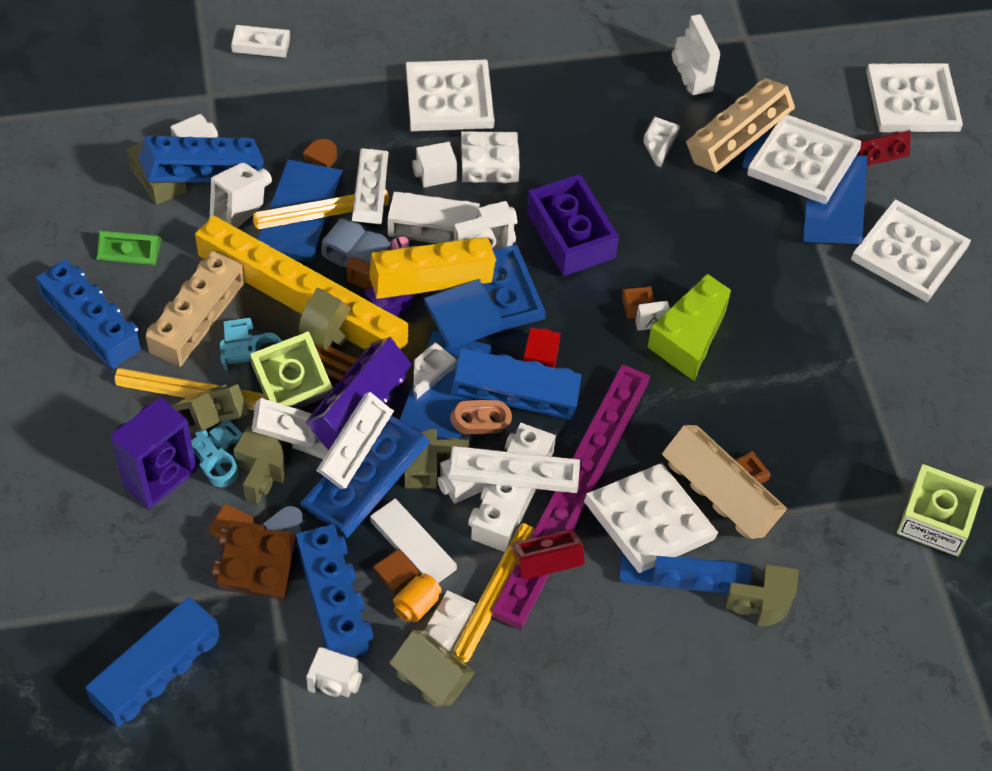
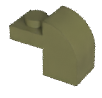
(324, 318)
(212, 407)
(263, 460)
(423, 471)
(769, 600)

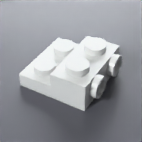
(697, 57)
(490, 157)
(494, 222)

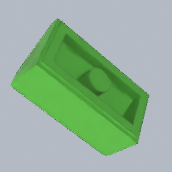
(128, 247)

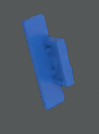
(687, 574)

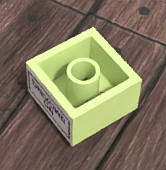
(291, 372)
(940, 510)

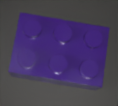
(572, 224)
(154, 452)

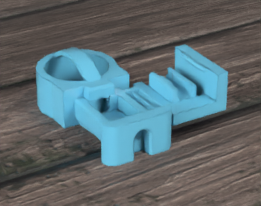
(240, 343)
(217, 447)

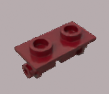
(886, 147)

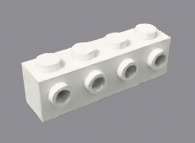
(506, 505)

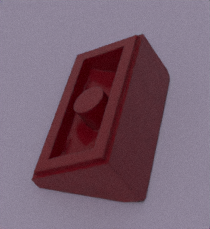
(548, 554)

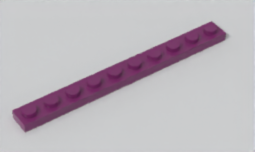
(566, 507)

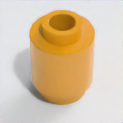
(416, 598)

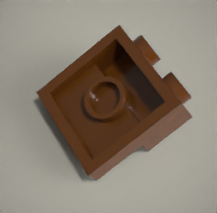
(255, 560)

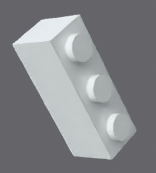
(427, 217)

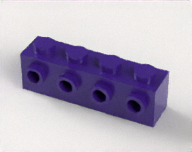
(375, 371)

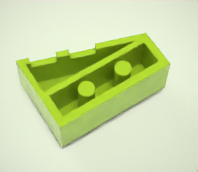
(690, 326)

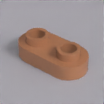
(478, 417)

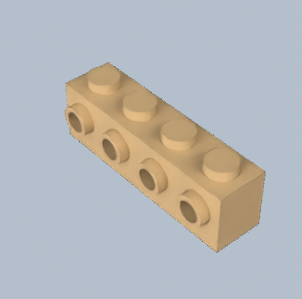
(740, 124)
(195, 308)
(724, 482)

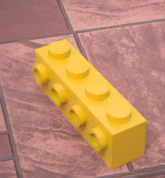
(431, 267)

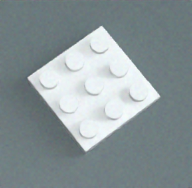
(449, 95)
(914, 97)
(804, 158)
(911, 250)
(650, 517)

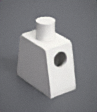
(238, 193)

